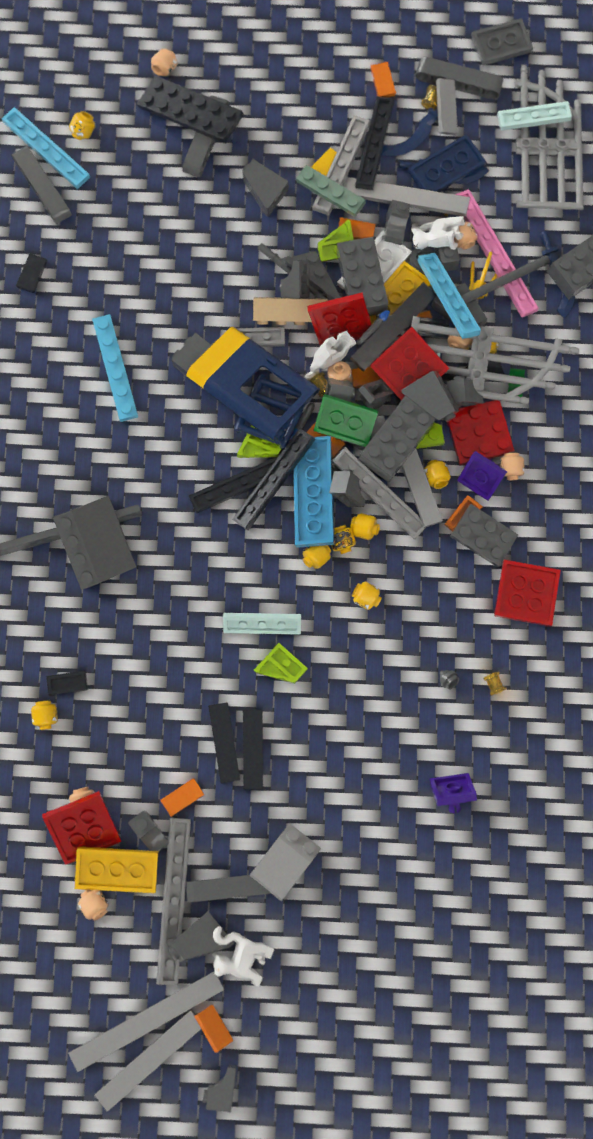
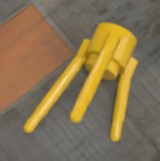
(478, 283)

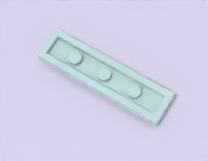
(534, 116)
(261, 623)

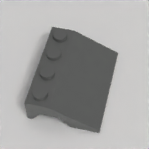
(94, 542)

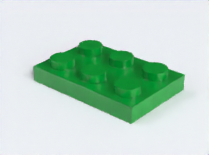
(345, 420)

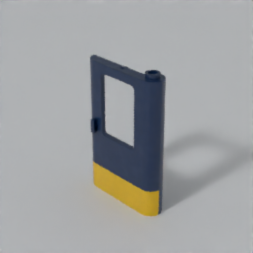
(231, 364)

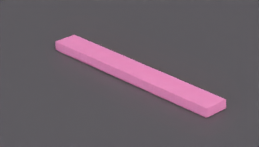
(499, 261)

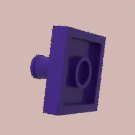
(481, 475)
(453, 790)

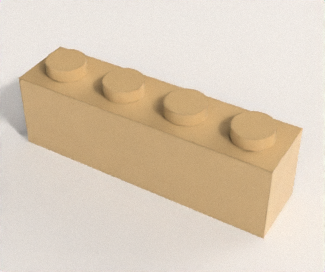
(283, 310)

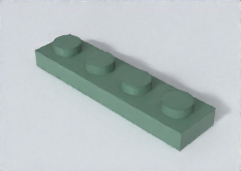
(330, 190)

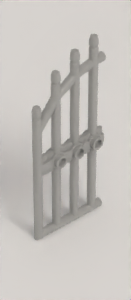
(549, 146)
(480, 355)

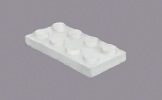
(389, 256)

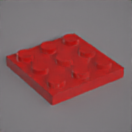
(340, 315)
(407, 362)
(480, 430)
(527, 593)
(81, 825)

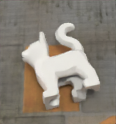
(440, 235)
(330, 352)
(243, 956)

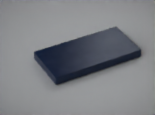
(447, 165)

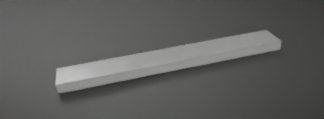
(415, 197)
(173, 898)
(146, 1021)

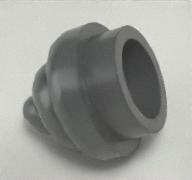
(448, 679)

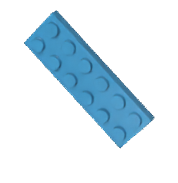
(312, 498)

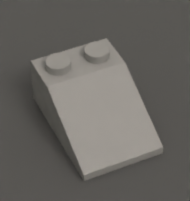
(285, 862)

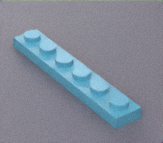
(46, 148)
(449, 295)
(115, 368)

